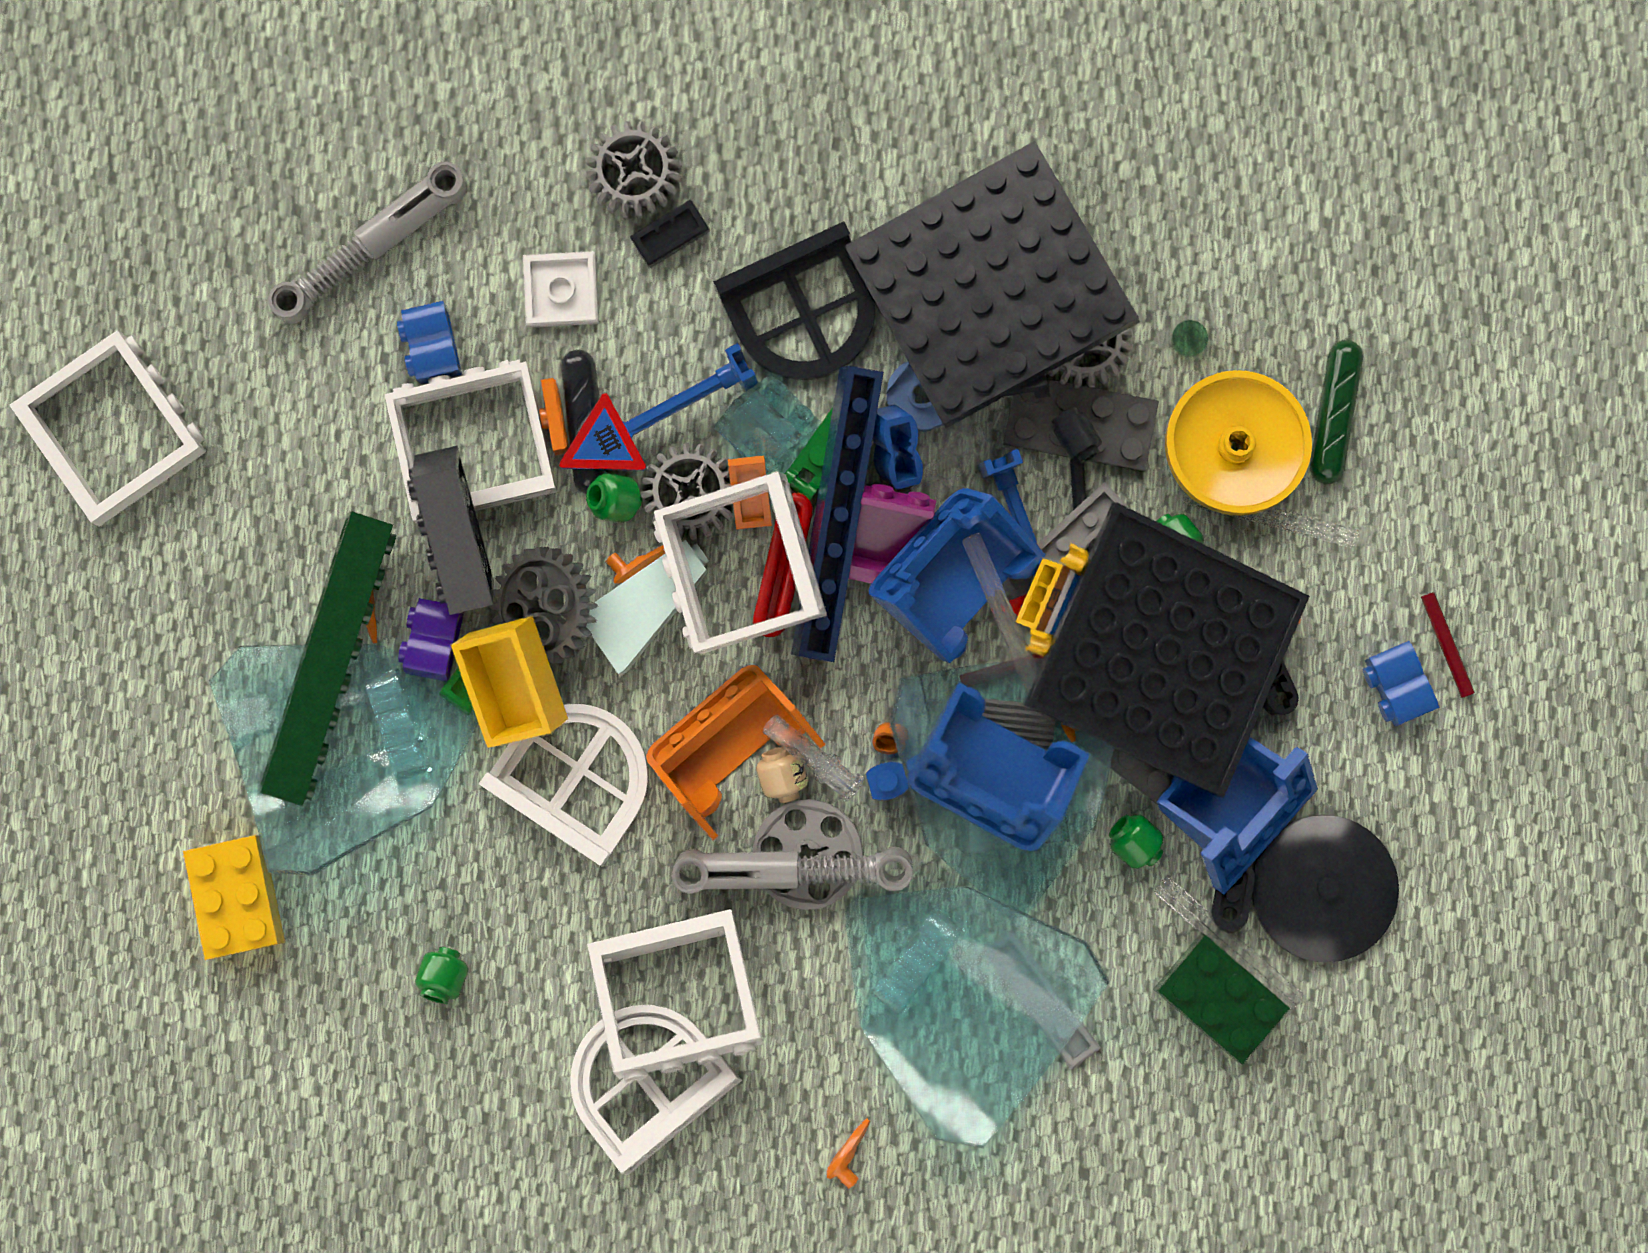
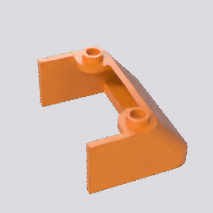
(719, 739)

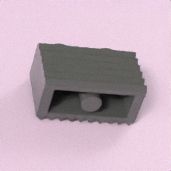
(1021, 721)

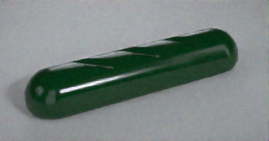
(1336, 411)

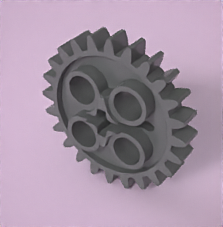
(556, 579)

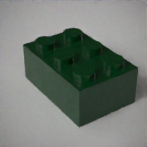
(1221, 998)

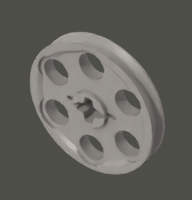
(812, 835)

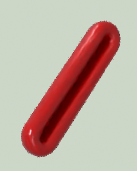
(778, 582)

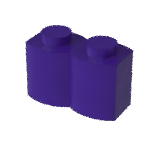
(430, 640)

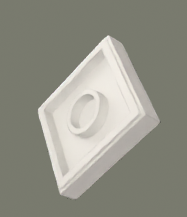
(560, 289)

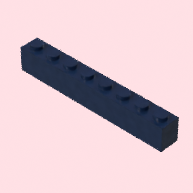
(839, 506)

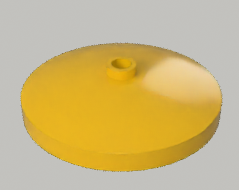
(1256, 415)

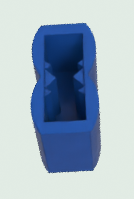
(429, 342)
(895, 448)
(1400, 684)
(887, 781)

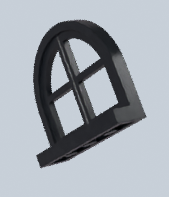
(784, 267)

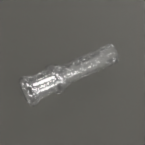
(825, 766)

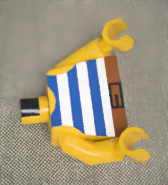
(1049, 597)

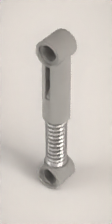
(372, 240)
(787, 870)

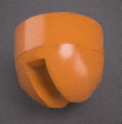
(883, 739)

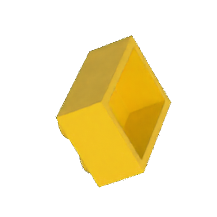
(509, 682)
(233, 897)

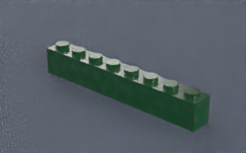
(325, 659)

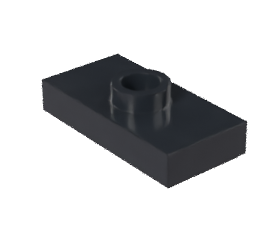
(670, 233)

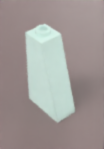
(639, 610)

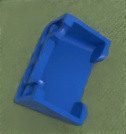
(932, 580)
(995, 774)

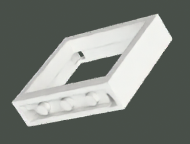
(473, 380)
(169, 405)
(677, 566)
(662, 938)

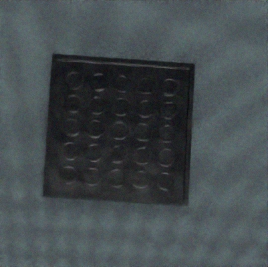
(991, 284)
(1167, 650)

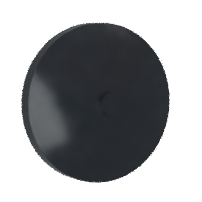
(1325, 889)

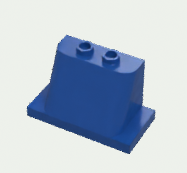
(1253, 812)

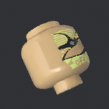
(781, 775)

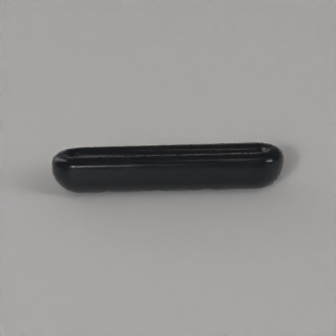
(580, 397)

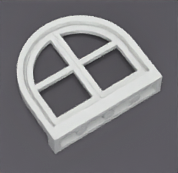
(548, 813)
(673, 1115)

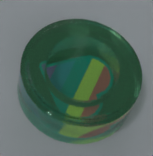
(1189, 338)

